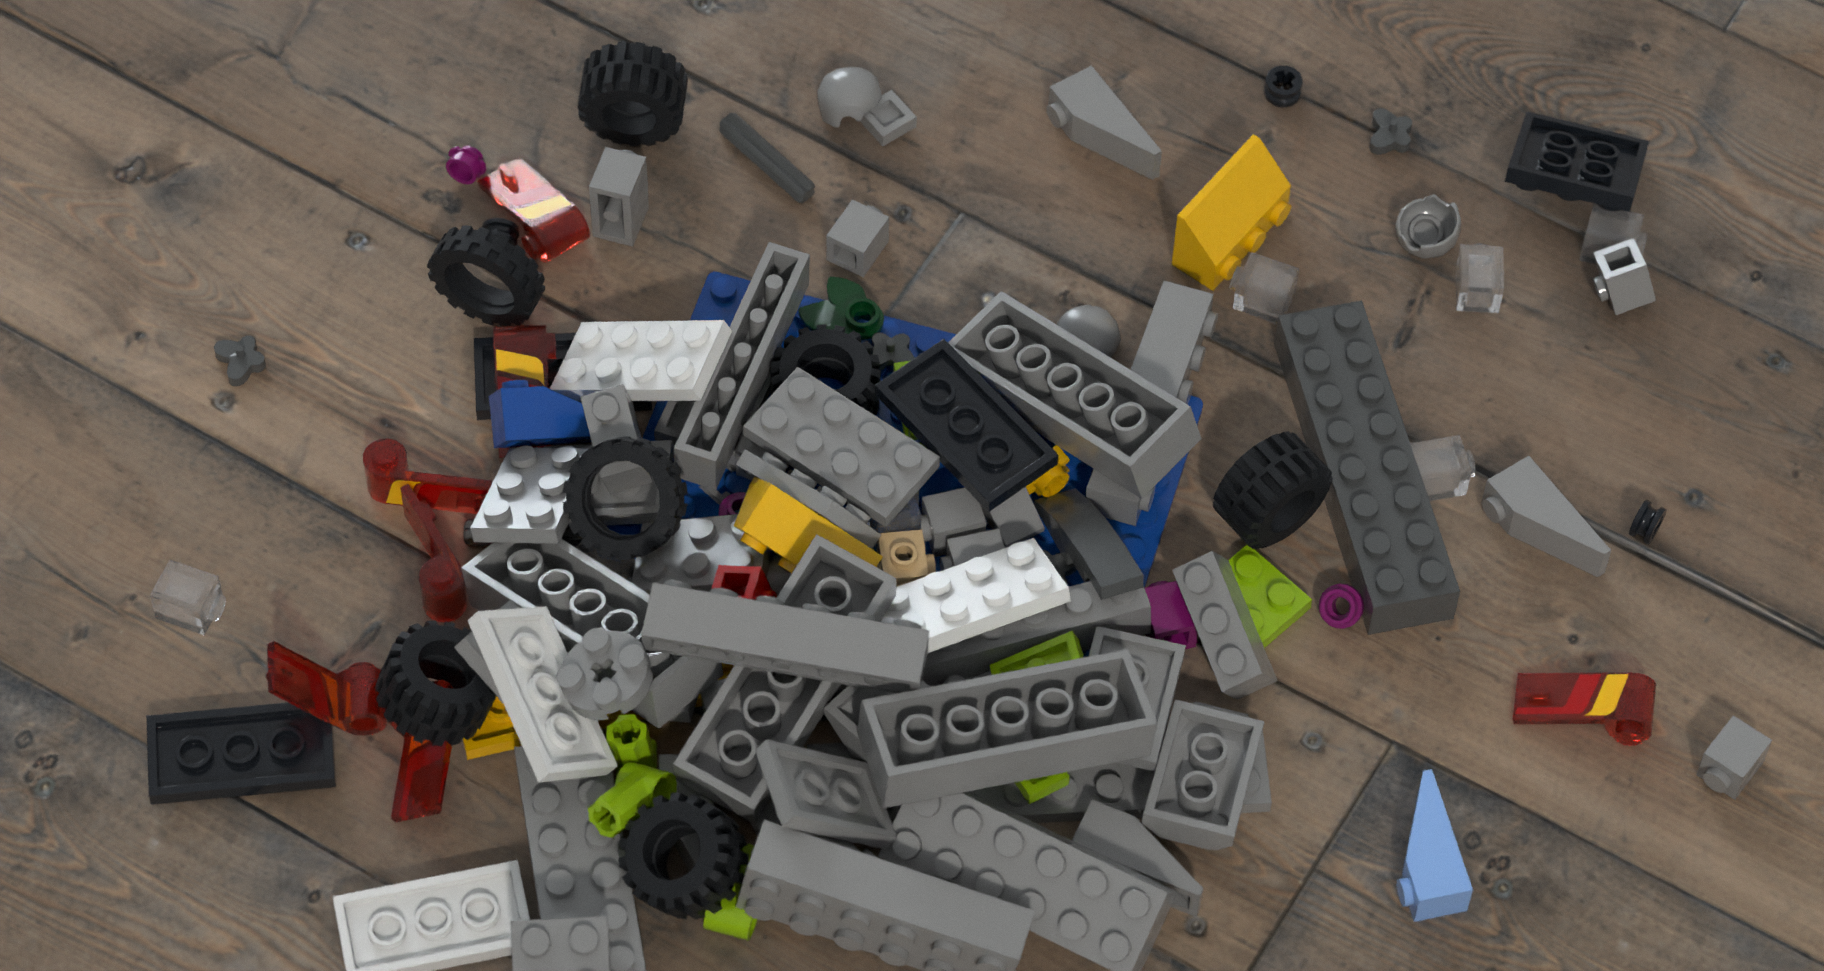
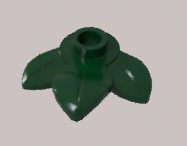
(843, 308)

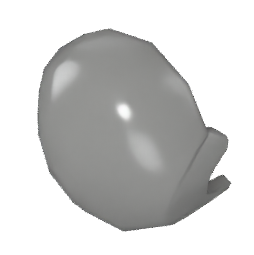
(847, 93)
(1428, 227)
(1092, 326)

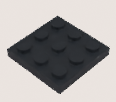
(1577, 162)

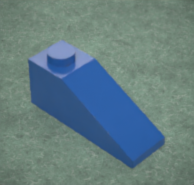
(535, 417)

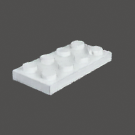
(645, 356)
(980, 594)
(524, 663)
(432, 920)

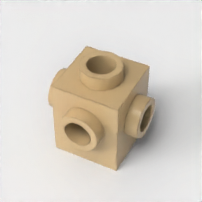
(905, 556)

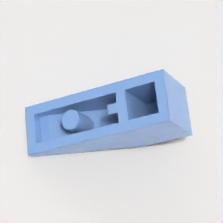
(1433, 870)

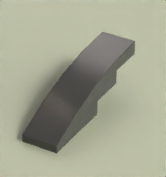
(1089, 543)

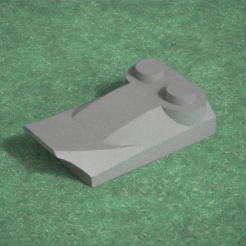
(1202, 775)

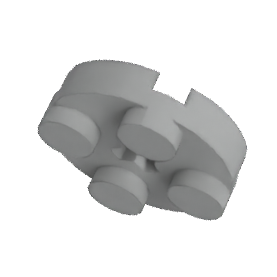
(589, 658)

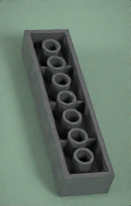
(1376, 485)

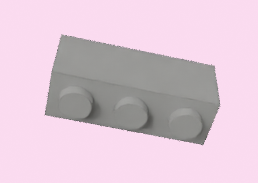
(1224, 625)

